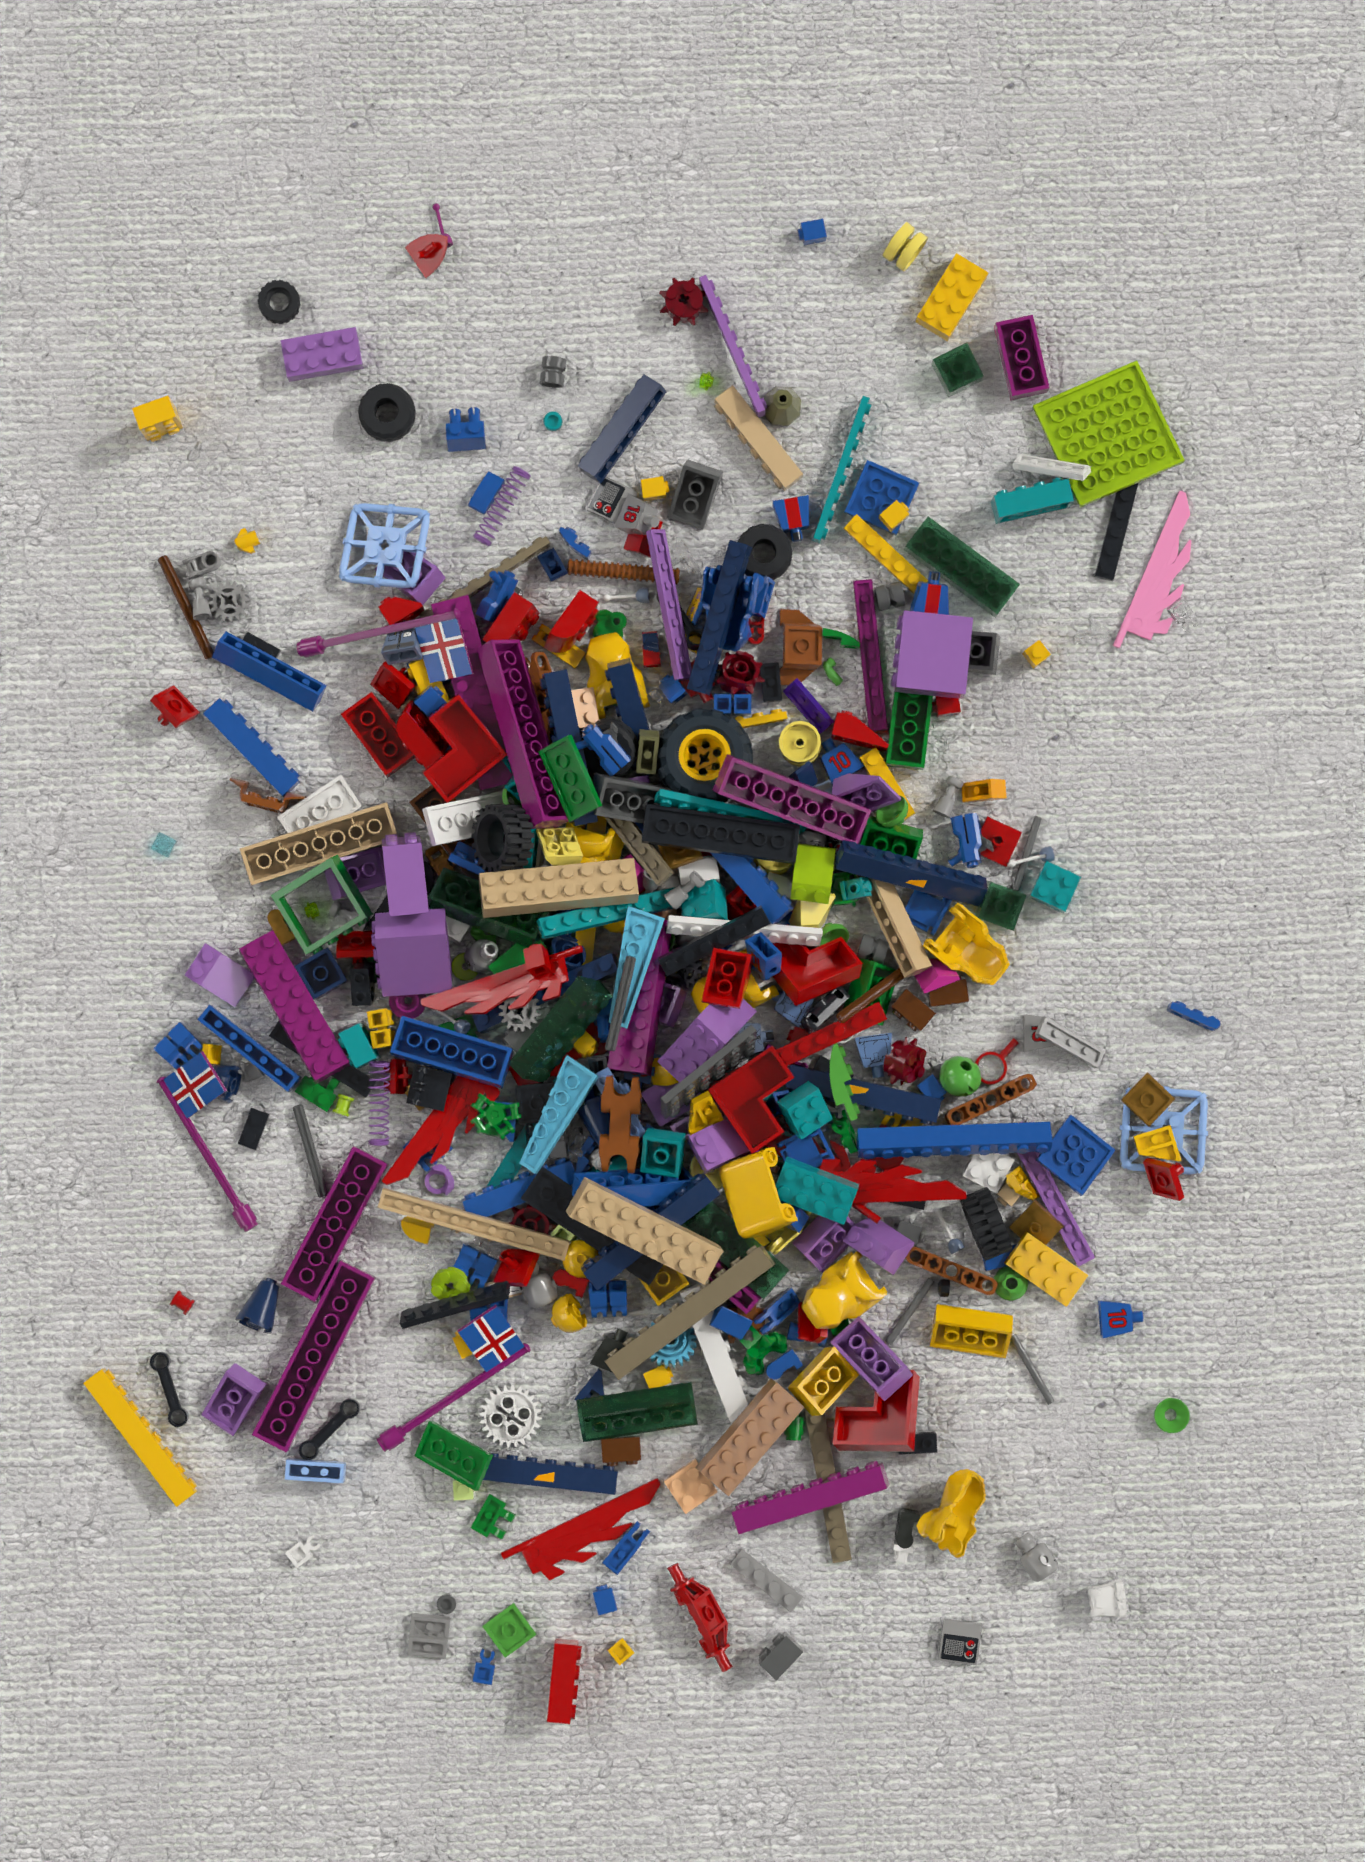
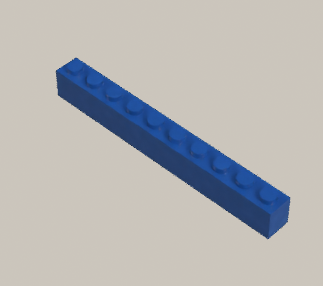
(954, 1140)

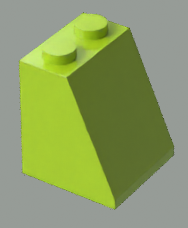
(813, 873)

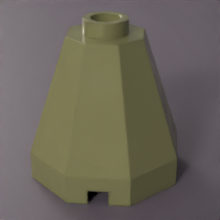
(782, 406)

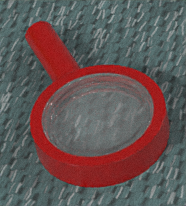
(993, 1065)

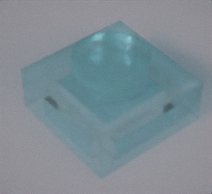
(163, 844)

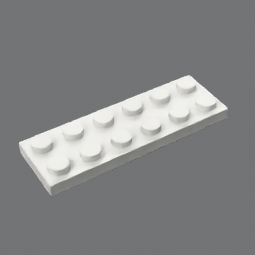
(455, 819)

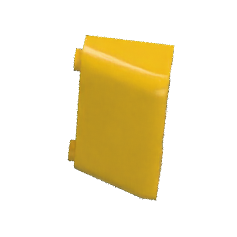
(754, 1195)

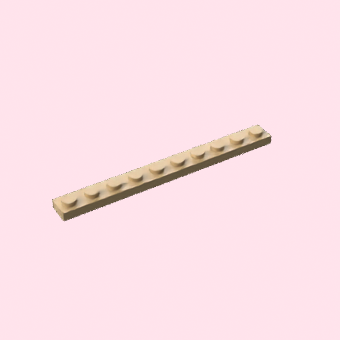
(473, 1224)

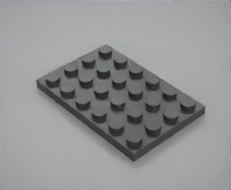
(709, 1071)

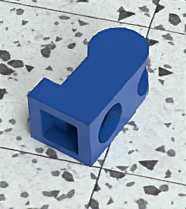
(772, 1103)
(778, 1366)

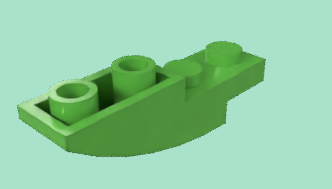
(839, 1074)

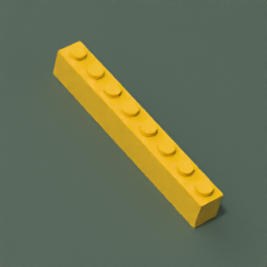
(140, 1437)

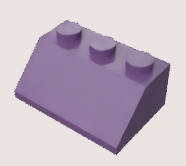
(823, 1241)
(879, 1243)

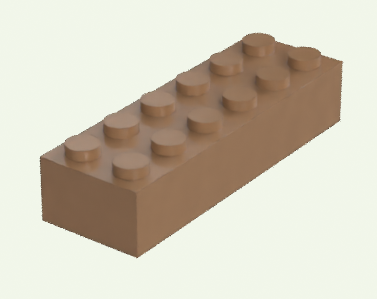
(749, 1437)

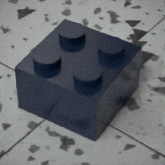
(321, 973)

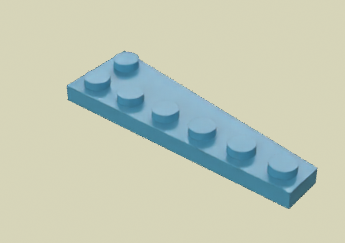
(638, 941)
(565, 1099)

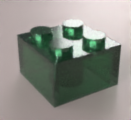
(957, 369)
(1001, 906)

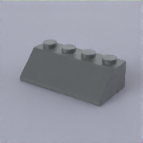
(624, 797)

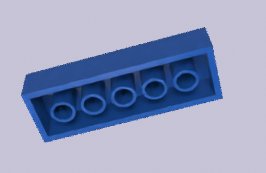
(451, 1052)
(638, 1187)

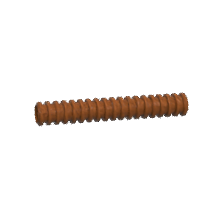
(614, 570)

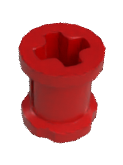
(182, 1302)

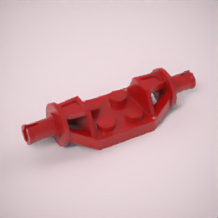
(706, 1614)

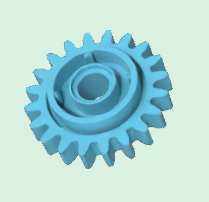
(678, 1351)

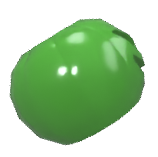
(960, 1076)

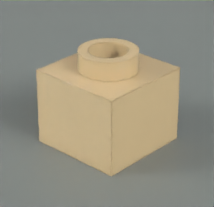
(1007, 1195)

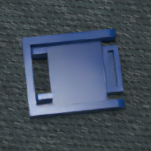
(926, 910)
(805, 1149)

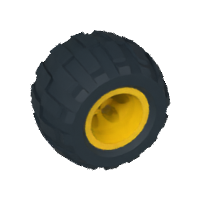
(691, 731)

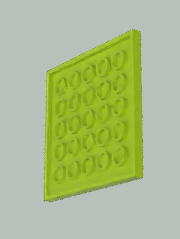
(1113, 429)

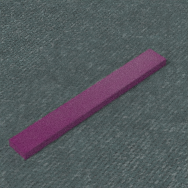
(870, 655)

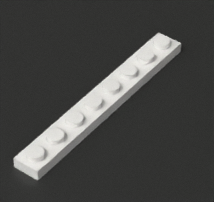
(774, 932)

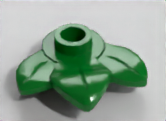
(606, 623)

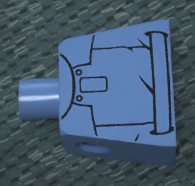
(789, 1011)
(873, 1051)

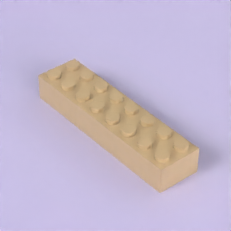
(317, 843)
(558, 887)
(644, 1230)

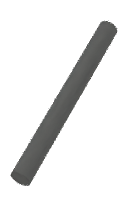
(1027, 852)
(910, 1310)
(1032, 1370)

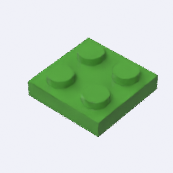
(509, 1630)

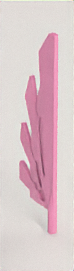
(1157, 579)

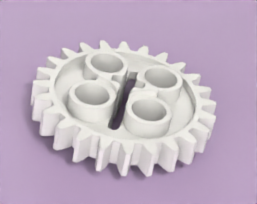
(500, 1431)

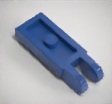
(1194, 1016)
(778, 1310)
(624, 1550)

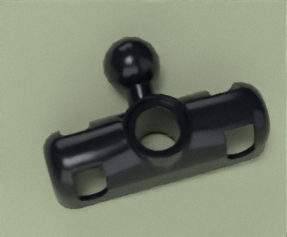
(824, 1009)

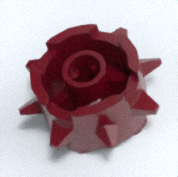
(678, 311)
(739, 673)
(905, 1061)
(531, 1214)

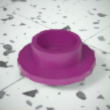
(412, 1010)

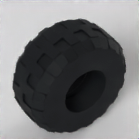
(374, 399)
(778, 540)
(625, 738)

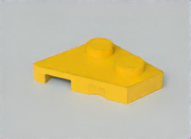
(703, 1113)
(1158, 1144)
(1021, 1184)

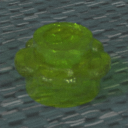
(706, 381)
(312, 910)

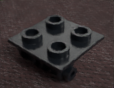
(429, 1088)

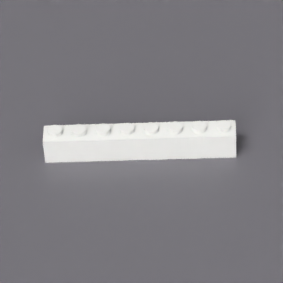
(719, 1363)

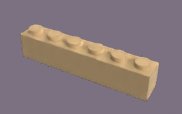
(758, 438)
(897, 928)

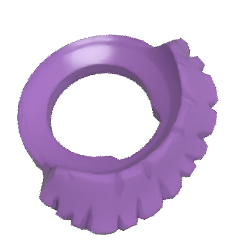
(441, 1170)

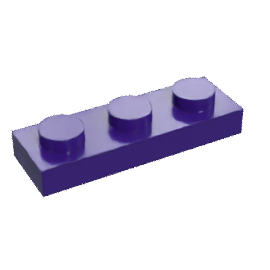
(808, 706)

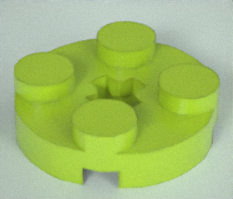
(444, 1277)

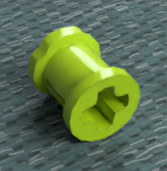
(343, 1105)

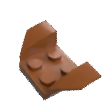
(800, 646)
(270, 804)

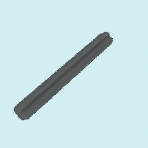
(620, 1003)
(310, 1151)

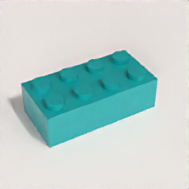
(1032, 500)
(816, 1190)

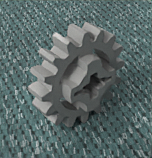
(224, 607)
(524, 1018)

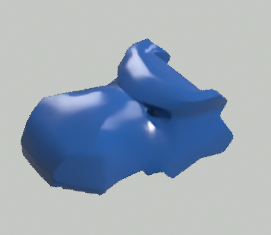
(739, 628)

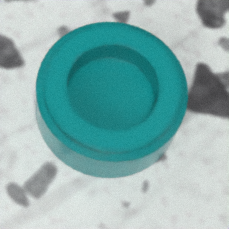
(552, 421)

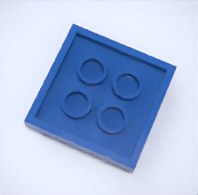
(877, 491)
(1076, 1155)

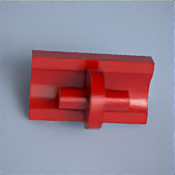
(398, 1076)

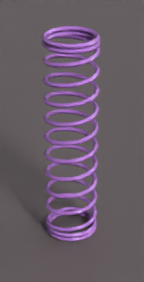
(516, 470)
(380, 1142)

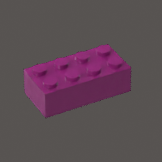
(1021, 357)

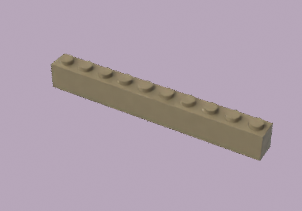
(690, 1312)

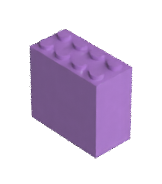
(932, 654)
(405, 874)
(412, 953)
(704, 1038)

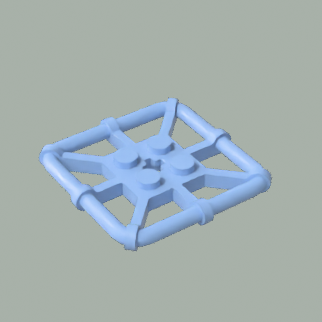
(376, 537)
(1176, 1120)

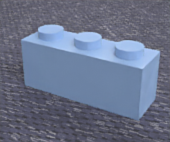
(315, 1470)

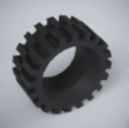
(489, 835)
(986, 1224)

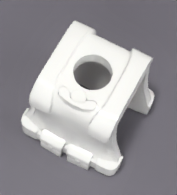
(1108, 1599)

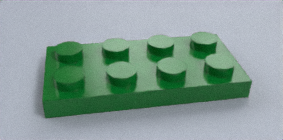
(570, 778)
(453, 1455)

